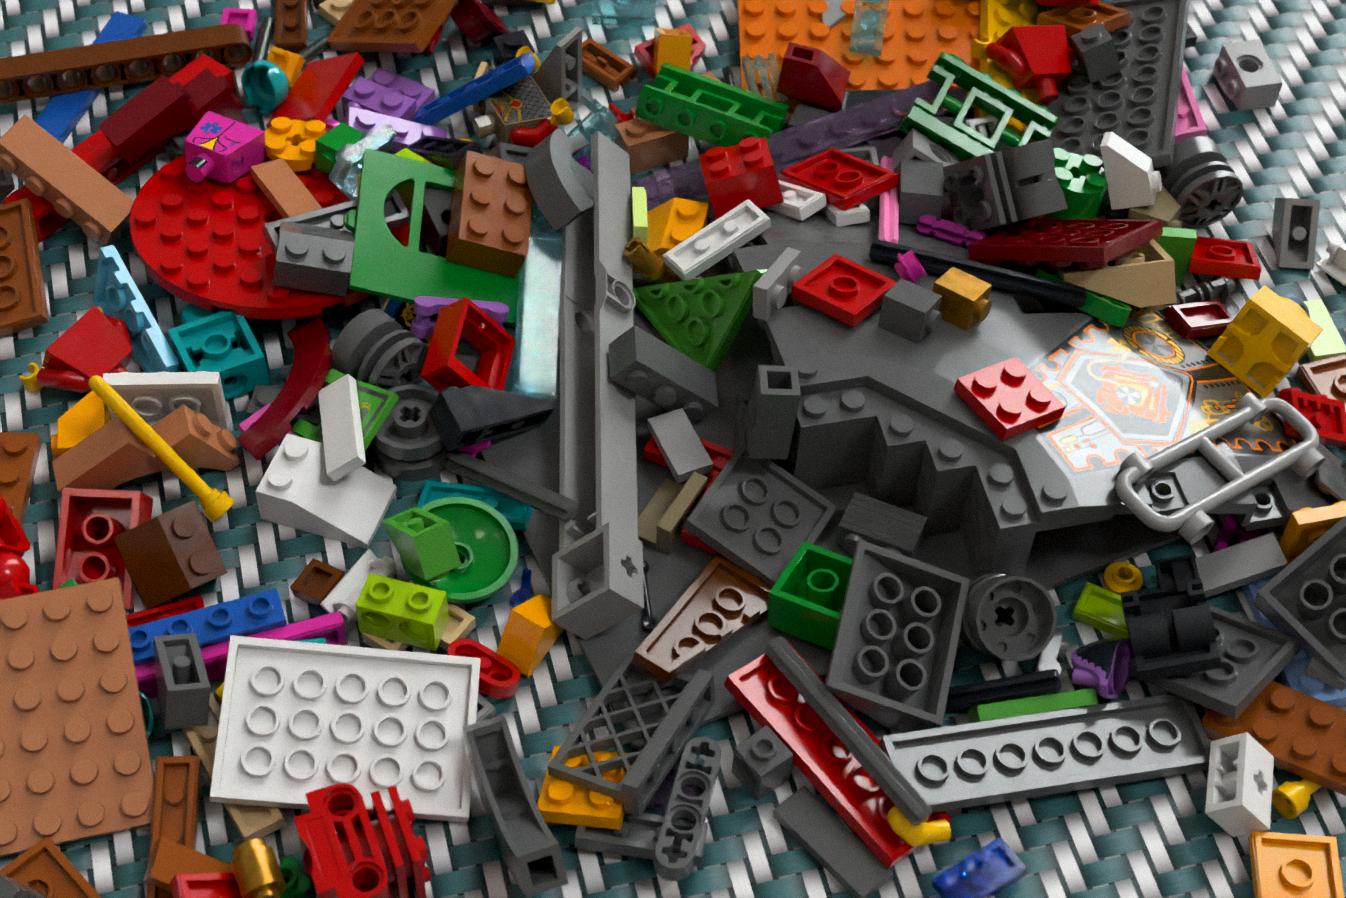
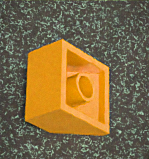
(674, 223)

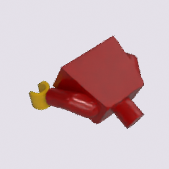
(1031, 56)
(88, 348)

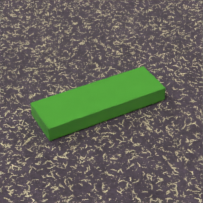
(1032, 705)

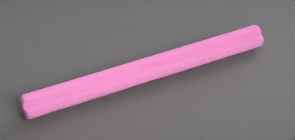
(889, 209)

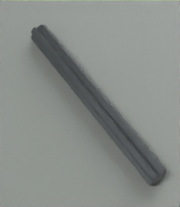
(848, 731)

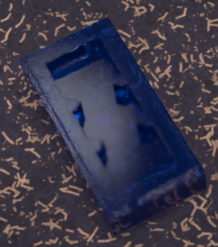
(981, 873)

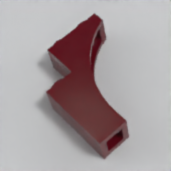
(168, 110)

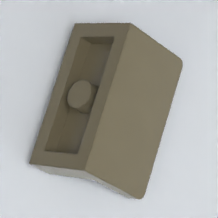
(668, 510)

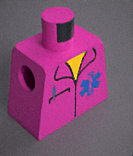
(222, 149)

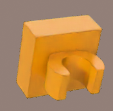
(288, 61)

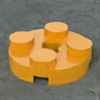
(286, 133)

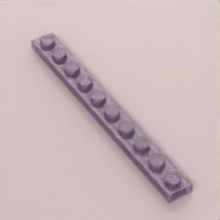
(801, 141)

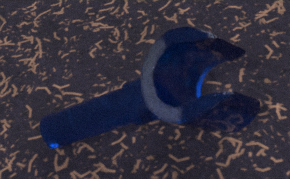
(524, 592)

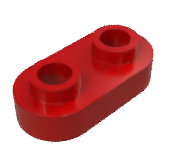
(497, 675)

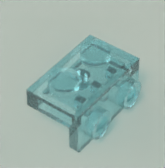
(599, 120)
(350, 158)

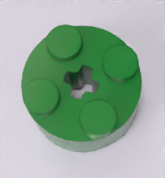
(1082, 183)

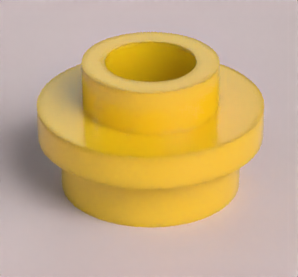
(1126, 570)

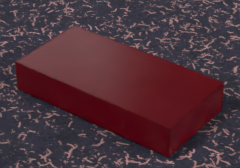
(1198, 318)

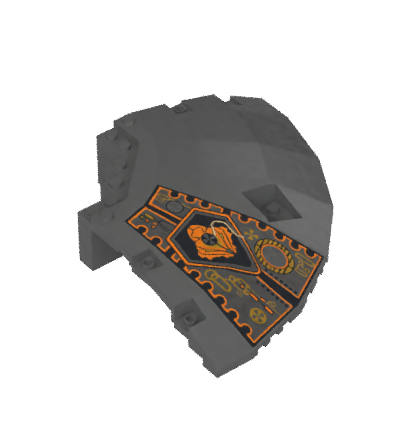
(890, 415)

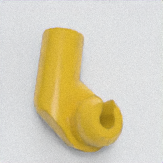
(918, 835)

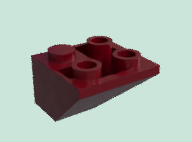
(812, 76)

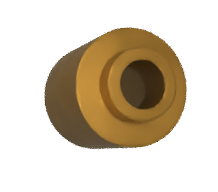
(257, 870)

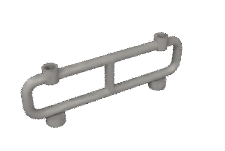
(1193, 518)

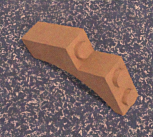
(118, 455)

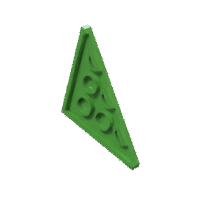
(700, 313)

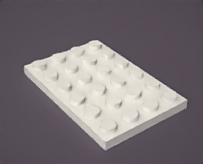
(345, 715)

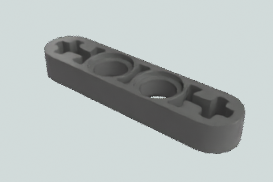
(687, 807)

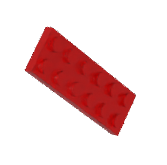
(821, 755)

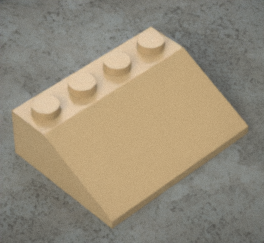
(1138, 278)

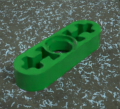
(1096, 304)

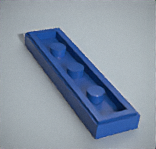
(475, 90)

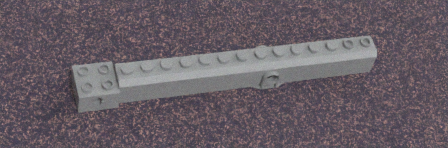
(599, 553)

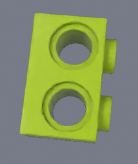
(402, 611)

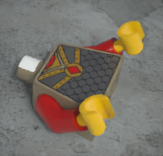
(522, 112)

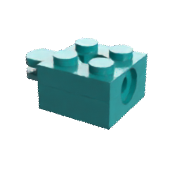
(222, 345)

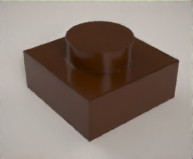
(316, 582)

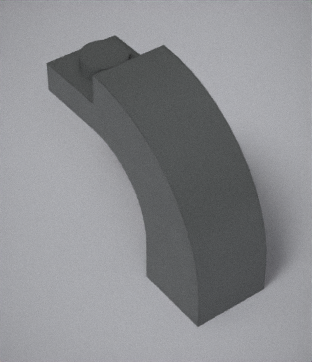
(554, 181)

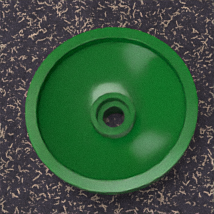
(484, 546)

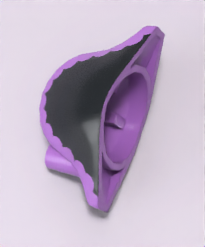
(1103, 666)

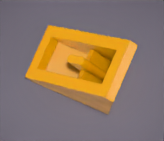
(529, 634)

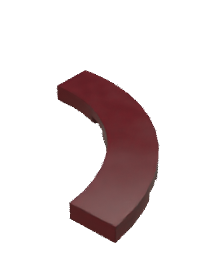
(308, 373)

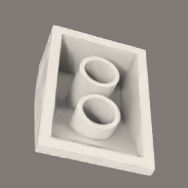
(305, 498)

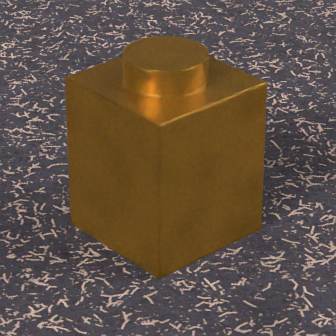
(963, 298)

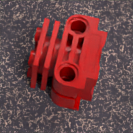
(359, 856)

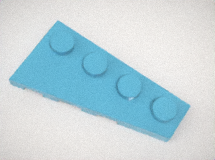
(121, 299)

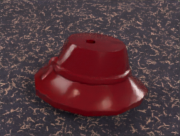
(477, 20)

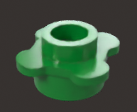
(297, 882)

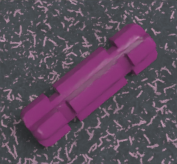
(948, 231)

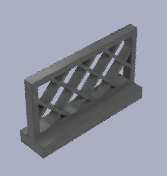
(660, 751)

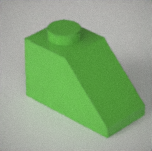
(423, 543)

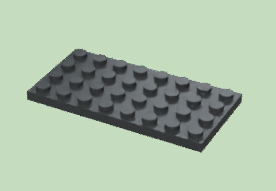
(1139, 99)

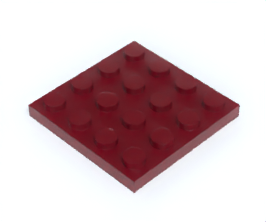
(1065, 241)

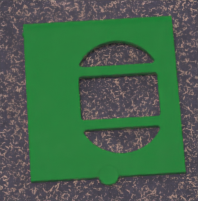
(400, 272)

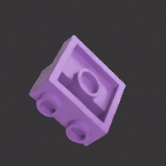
(388, 95)

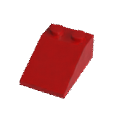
(86, 532)

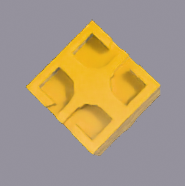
(1265, 340)

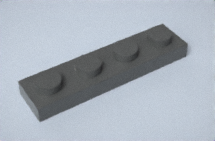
(332, 217)

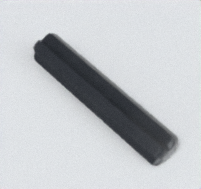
(1003, 689)

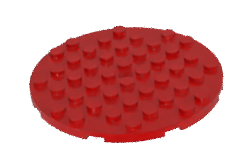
(211, 246)

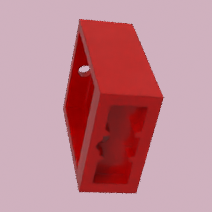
(494, 343)

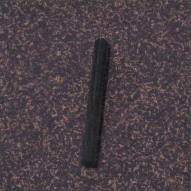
(997, 277)

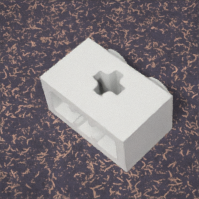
(1239, 785)

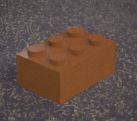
(489, 215)

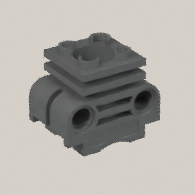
(1005, 186)

